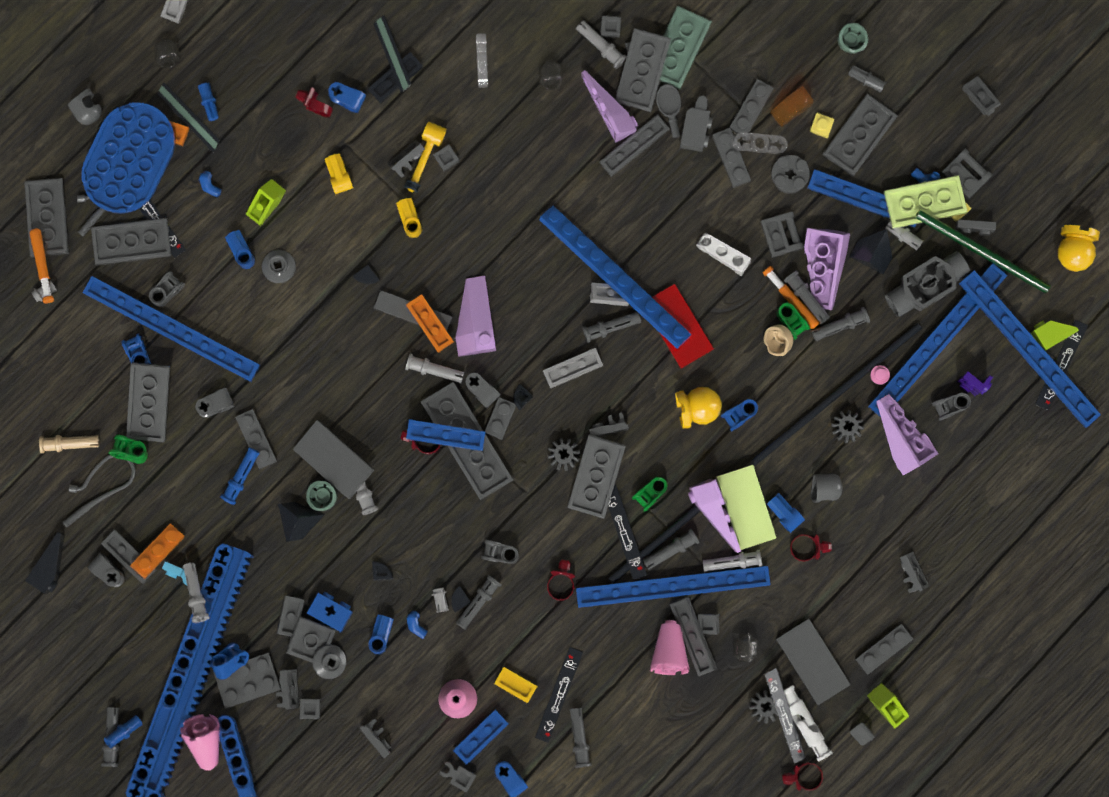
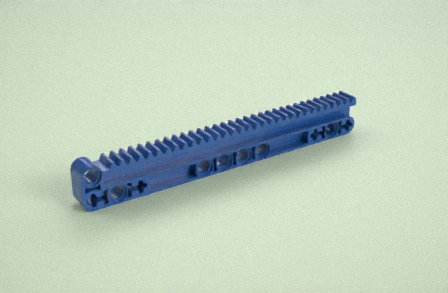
(164, 730)

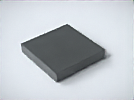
(308, 638)

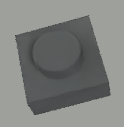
(610, 26)
(446, 158)
(709, 623)
(310, 708)

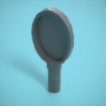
(669, 105)

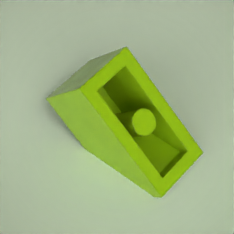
(265, 201)
(1052, 333)
(888, 705)

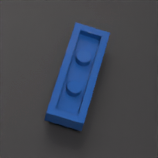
(480, 737)

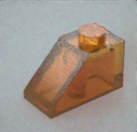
(792, 106)

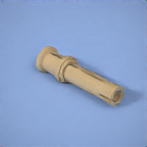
(59, 443)

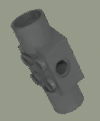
(927, 283)

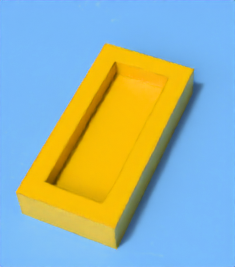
(515, 685)

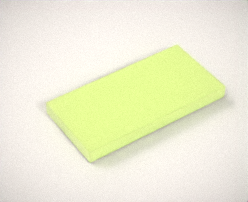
(937, 198)
(746, 507)

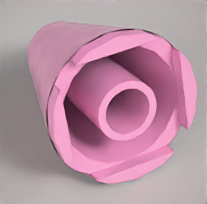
(670, 650)
(467, 697)
(202, 739)

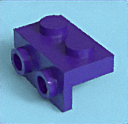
(973, 385)

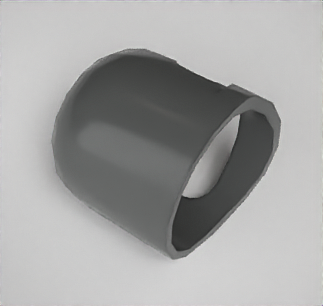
(84, 110)
(826, 487)

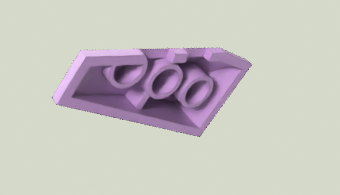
(614, 115)
(825, 258)
(475, 324)
(906, 443)
(709, 501)

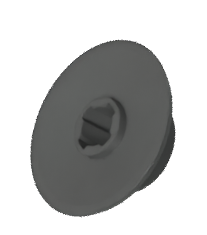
(282, 274)
(322, 657)

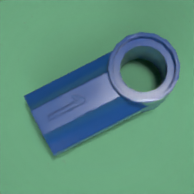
(240, 248)
(788, 516)
(381, 632)

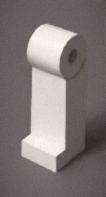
(724, 253)

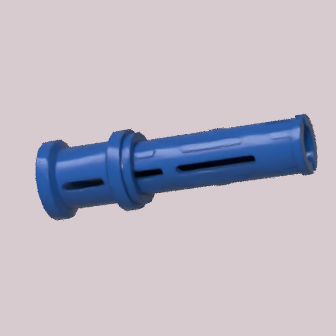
(236, 484)

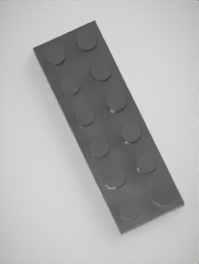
(481, 468)

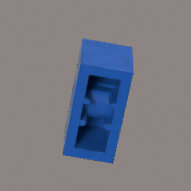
(319, 611)

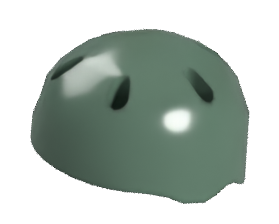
(851, 39)
(322, 496)

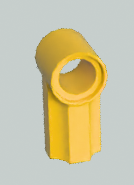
(339, 178)
(409, 216)

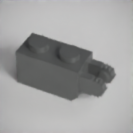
(695, 126)

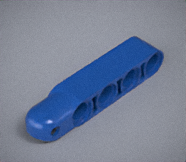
(243, 791)

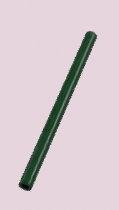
(982, 251)

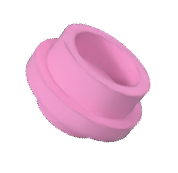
(880, 375)

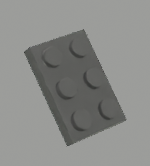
(249, 681)

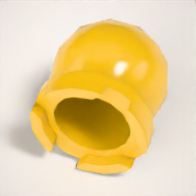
(1077, 249)
(700, 406)

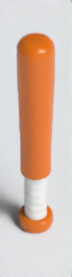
(40, 258)
(791, 298)

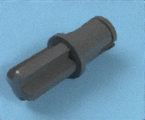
(866, 78)

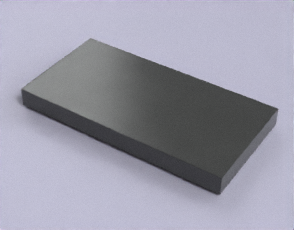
(642, 70)
(860, 135)
(48, 213)
(131, 241)
(148, 402)
(333, 459)
(596, 476)
(813, 662)

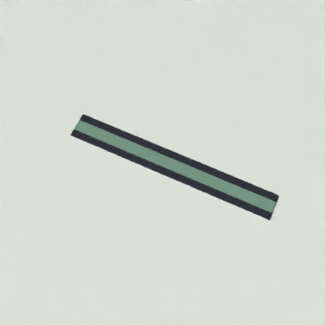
(392, 53)
(188, 117)

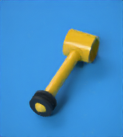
(432, 135)

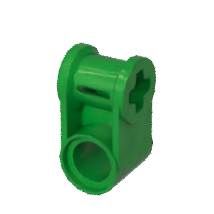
(793, 321)
(125, 448)
(649, 494)

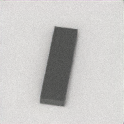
(634, 145)
(397, 307)
(693, 636)

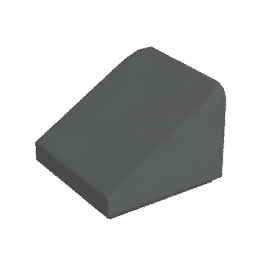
(861, 733)

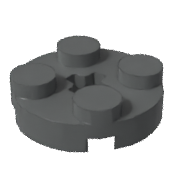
(787, 163)

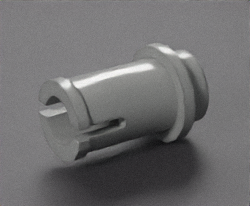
(38, 293)
(440, 600)

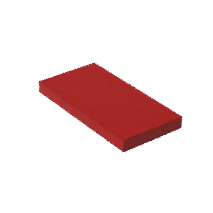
(697, 344)

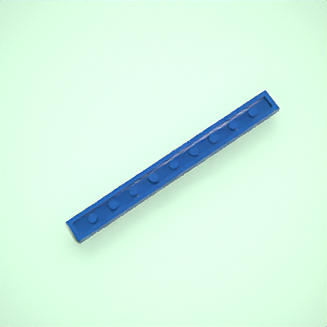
(615, 277)
(171, 329)
(936, 341)
(1029, 349)
(673, 586)

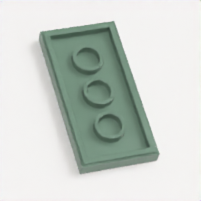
(686, 34)

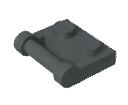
(968, 181)
(776, 236)

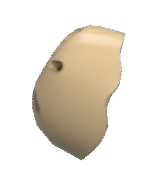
(782, 336)

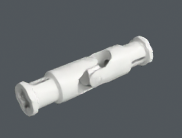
(807, 726)

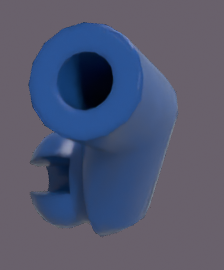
(921, 177)
(206, 184)
(413, 624)

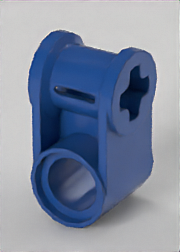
(349, 97)
(136, 349)
(739, 414)
(228, 661)
(512, 781)

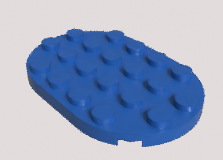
(128, 158)

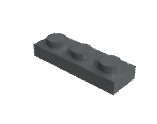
(751, 107)
(731, 158)
(256, 438)
(124, 553)
(884, 649)

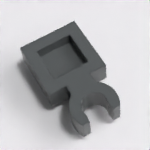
(460, 778)

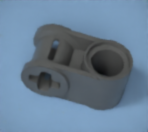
(166, 289)
(484, 391)
(217, 402)
(950, 406)
(498, 552)
(104, 568)

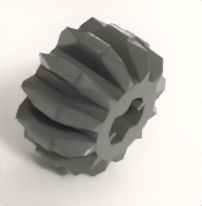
(845, 433)
(570, 452)
(766, 713)

